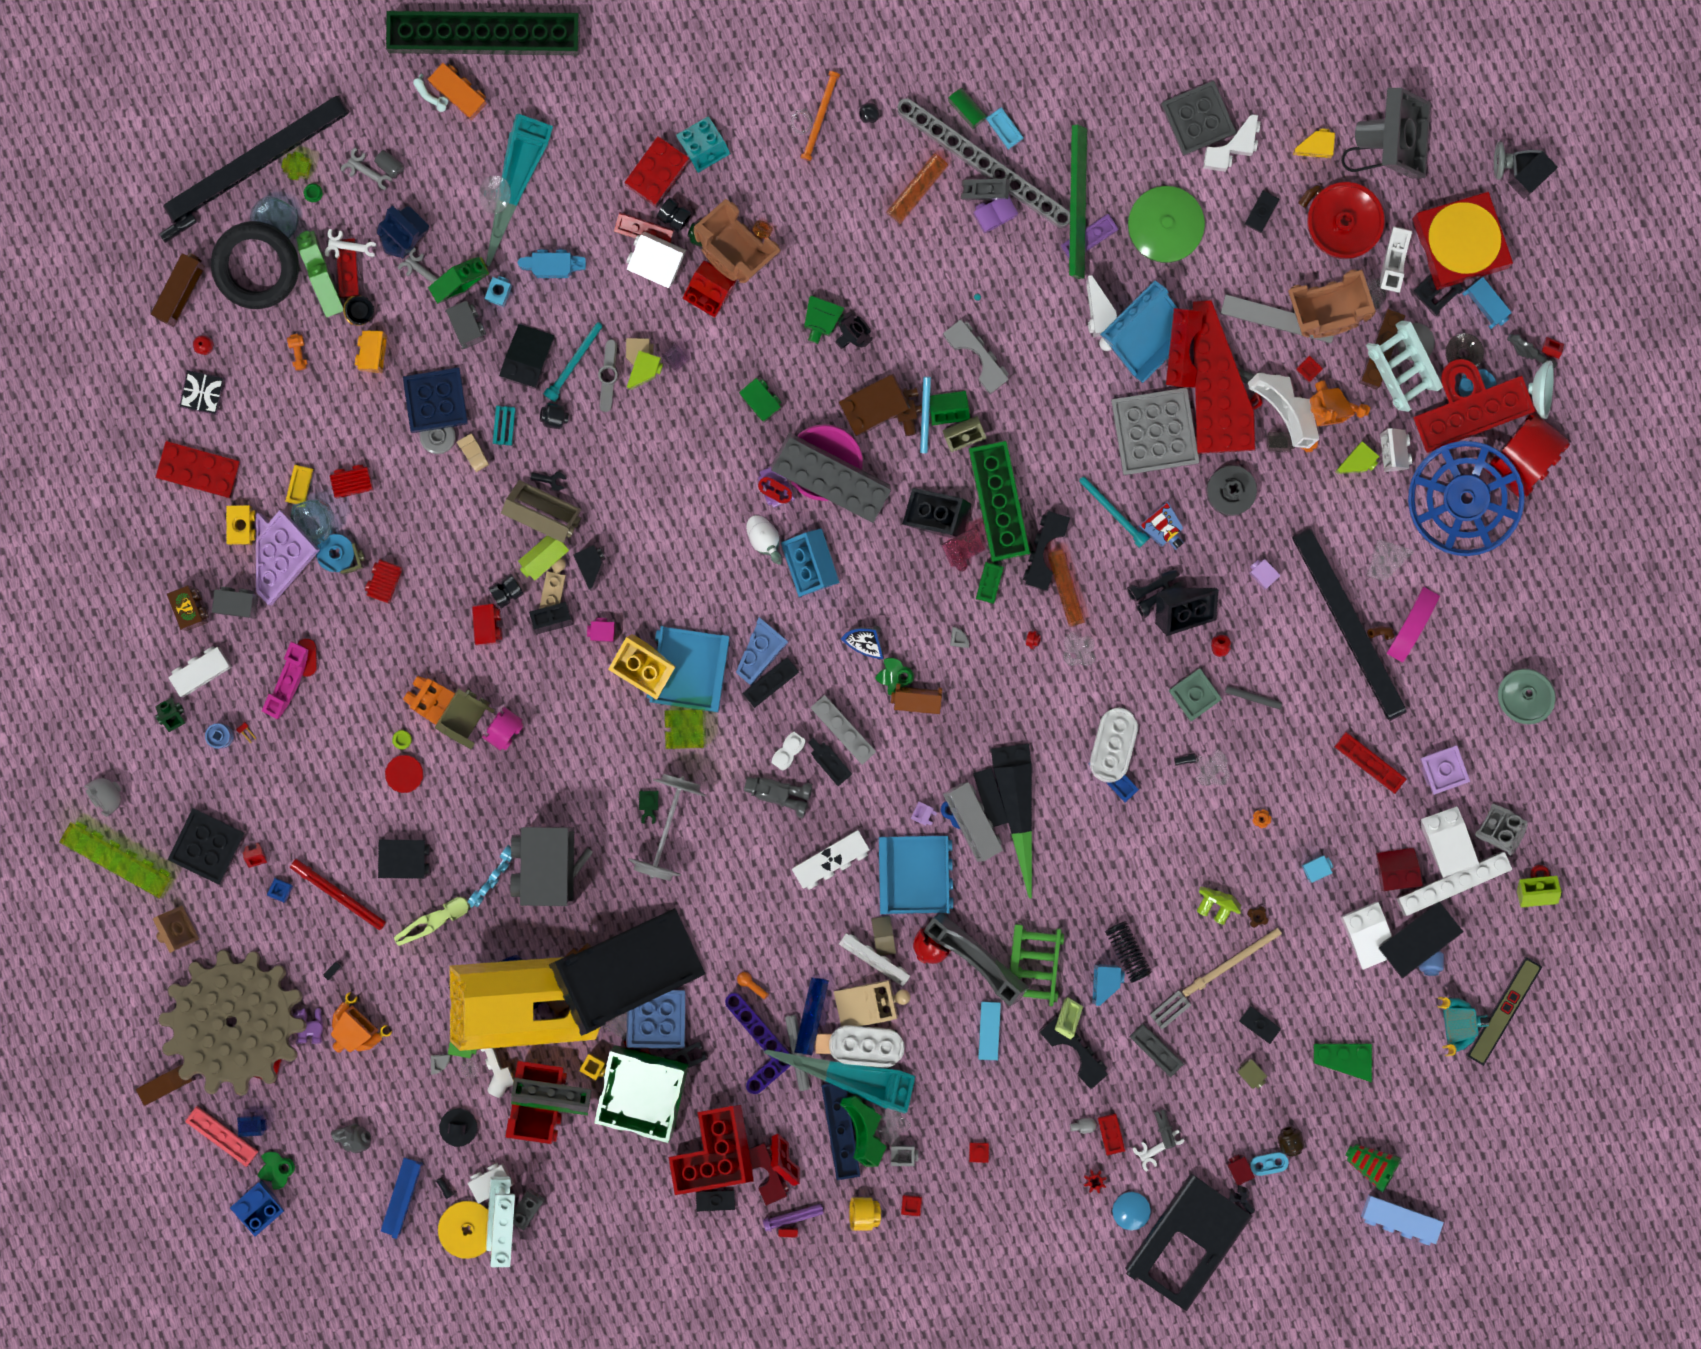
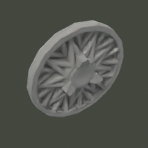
(438, 440)

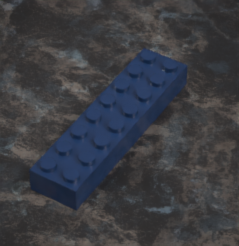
(840, 1132)

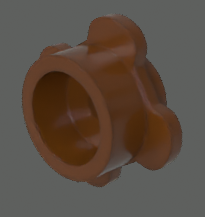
(1253, 913)

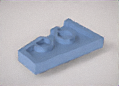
(760, 652)

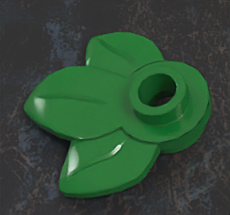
(891, 674)
(273, 1169)

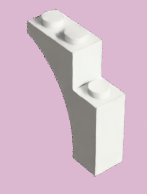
(1294, 410)

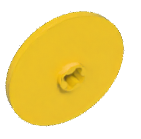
(451, 1231)

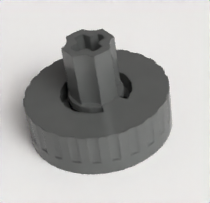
(1226, 478)

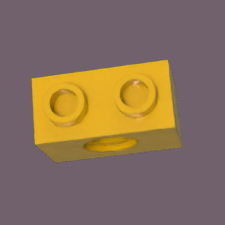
(233, 516)

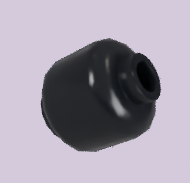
(553, 416)

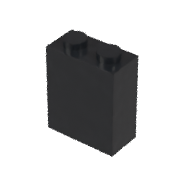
(403, 859)

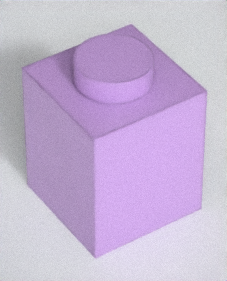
(1263, 573)

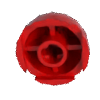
(928, 950)

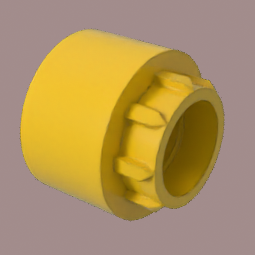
(864, 1213)

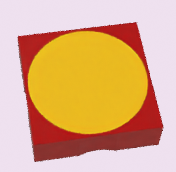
(1462, 240)

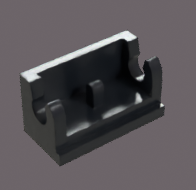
(551, 618)

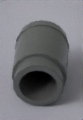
(389, 164)

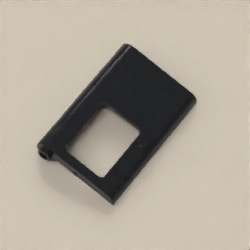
(1203, 1218)

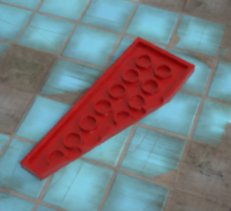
(1222, 405)

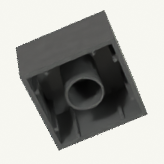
(546, 866)

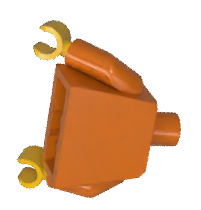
(353, 1030)

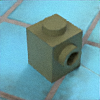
(1252, 1074)

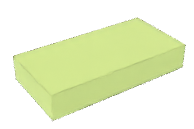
(1069, 1018)

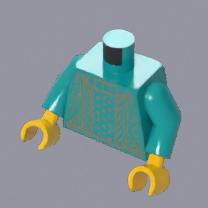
(1460, 1024)

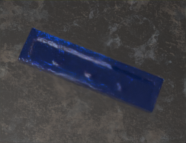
(811, 1016)

